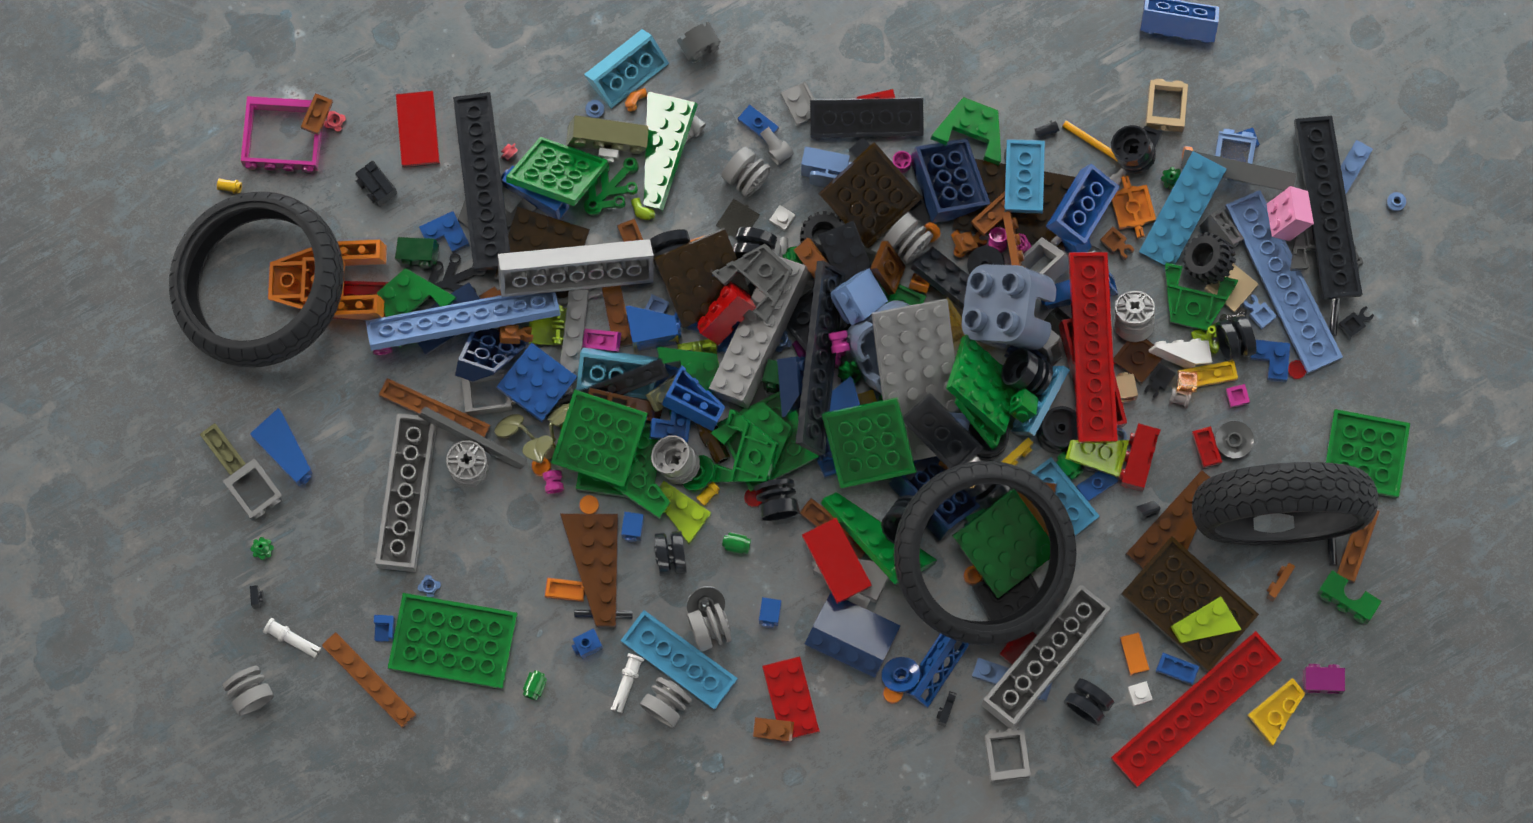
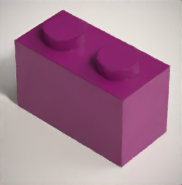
(1324, 679)

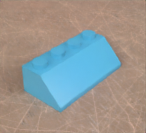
(626, 68)
(601, 365)

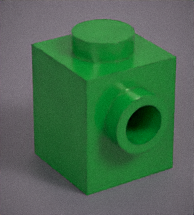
(1023, 405)

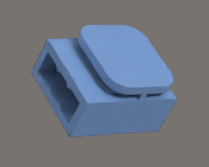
(822, 165)
(858, 297)

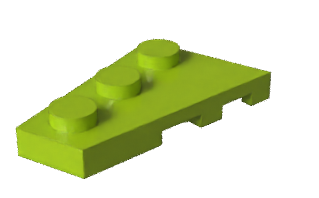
(1103, 457)
(684, 512)
(1206, 622)

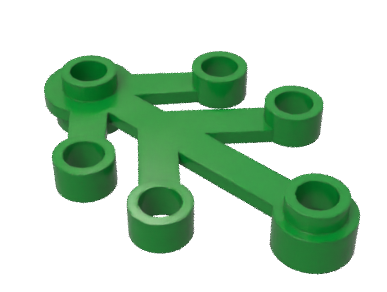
(610, 189)

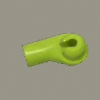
(642, 212)

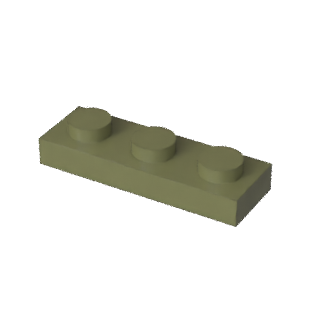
(222, 449)

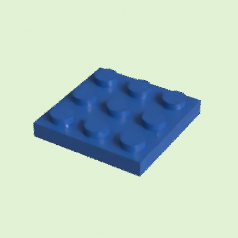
(536, 382)

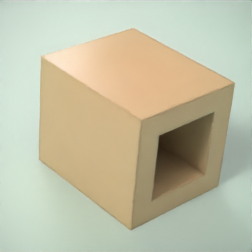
(1127, 387)

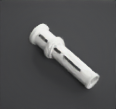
(284, 634)
(629, 674)

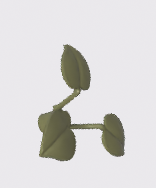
(537, 447)

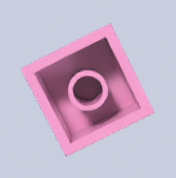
(1289, 213)

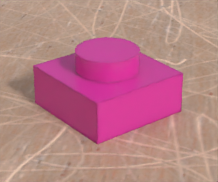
(1237, 396)

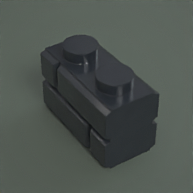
(375, 183)

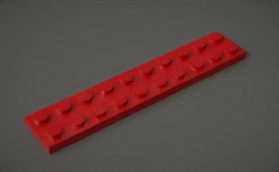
(1092, 347)
(1196, 709)

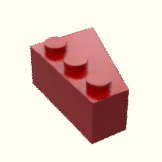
(725, 313)
(1139, 457)

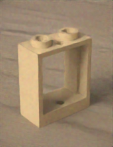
(1165, 123)

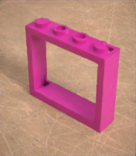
(276, 104)

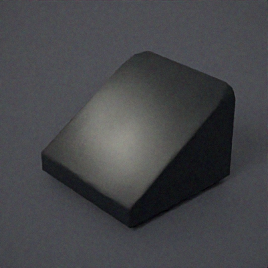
(1148, 510)

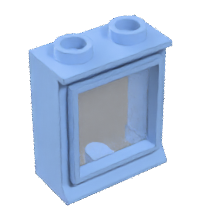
(1236, 146)

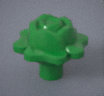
(1170, 177)
(262, 548)

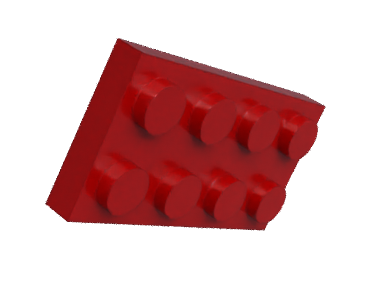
(791, 696)

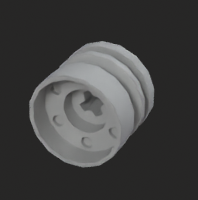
(744, 170)
(911, 241)
(1134, 316)
(670, 452)
(475, 471)
(709, 627)
(247, 688)
(666, 701)

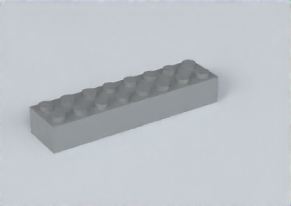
(575, 268)
(756, 342)
(406, 494)
(1046, 656)

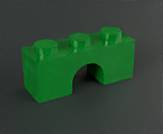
(1333, 591)

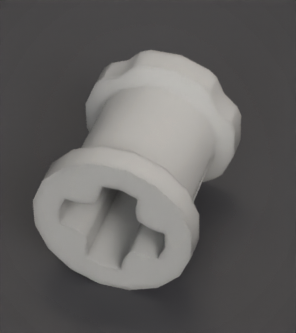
(1180, 397)

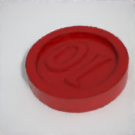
(1296, 369)
(750, 499)

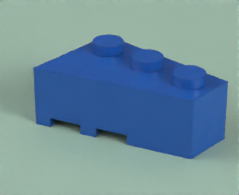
(693, 401)

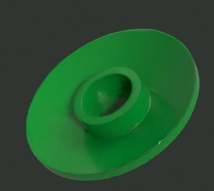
(703, 475)

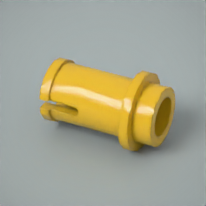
(230, 186)
(708, 493)

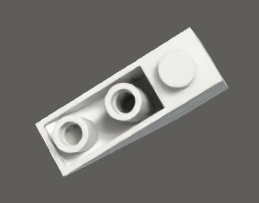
(1184, 354)

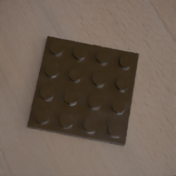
(871, 194)
(538, 232)
(690, 277)

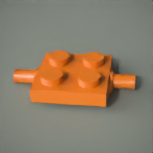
(1133, 207)

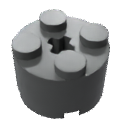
(699, 42)

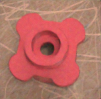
(332, 115)
(508, 151)

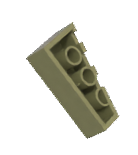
(608, 134)

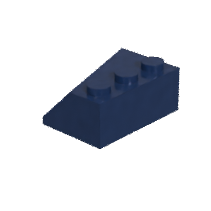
(485, 355)
(790, 383)

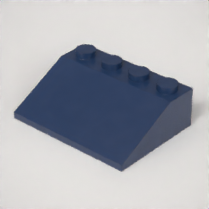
(949, 179)
(950, 512)
(852, 635)

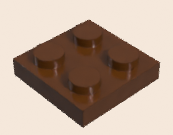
(888, 267)
(1137, 360)

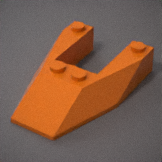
(294, 275)

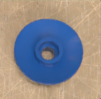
(901, 667)

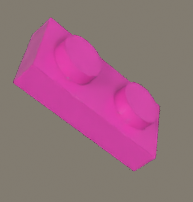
(601, 340)

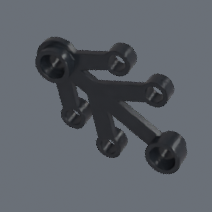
(450, 280)

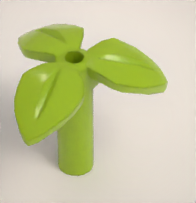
(1211, 333)

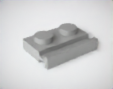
(798, 102)

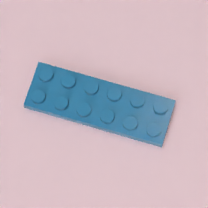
(1183, 209)
(679, 660)

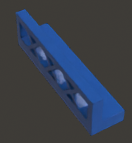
(933, 664)

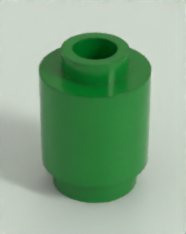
(1069, 467)
(736, 543)
(534, 685)

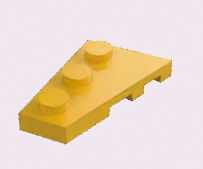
(1275, 711)

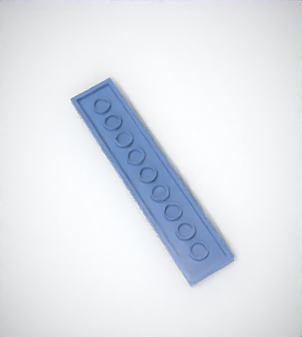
(1285, 287)
(460, 319)

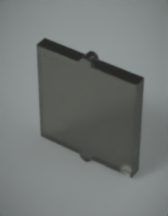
(737, 216)

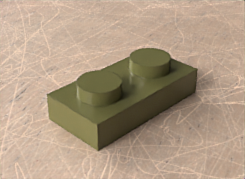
(658, 394)

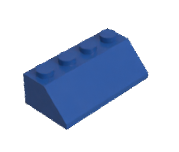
(1180, 19)
(1083, 205)

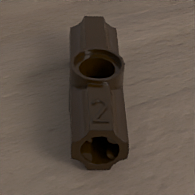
(716, 448)

